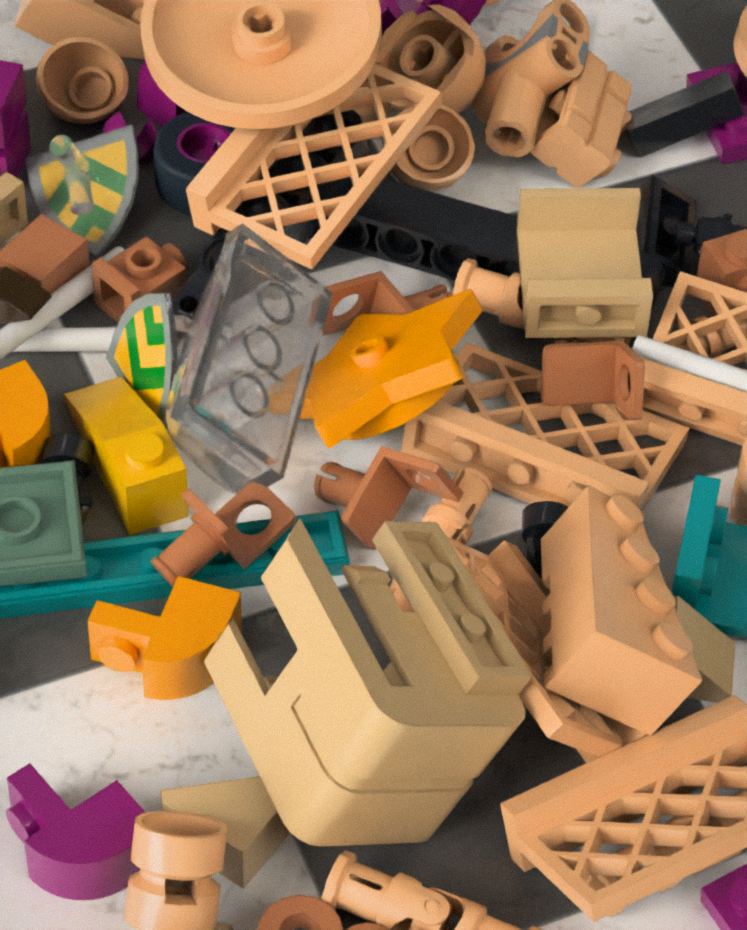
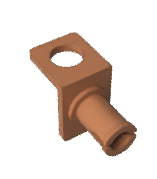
(376, 296)
(592, 375)
(381, 491)
(219, 533)

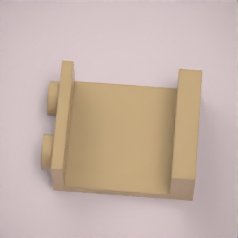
(581, 263)

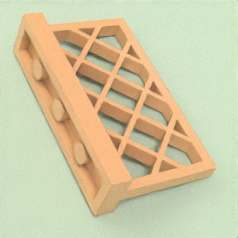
(247, 154)
(689, 398)
(534, 463)
(516, 599)
(637, 780)

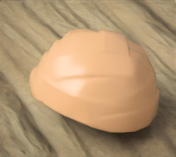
(82, 80)
(438, 153)

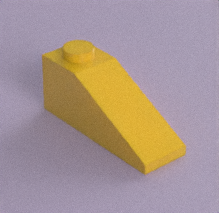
(131, 454)

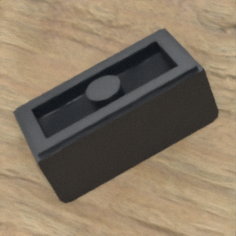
(684, 114)
(658, 212)

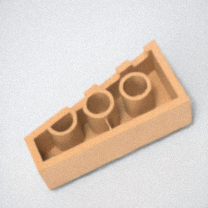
(612, 616)

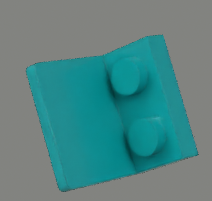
(713, 561)

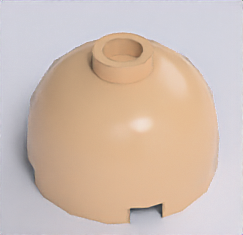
(438, 52)

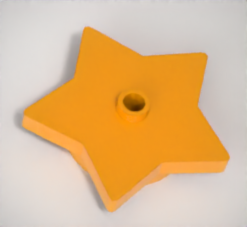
(388, 369)

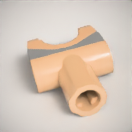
(526, 73)

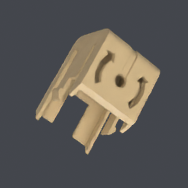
(338, 738)

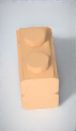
(584, 124)

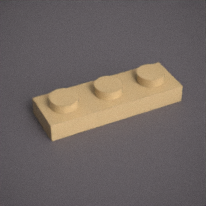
(451, 608)

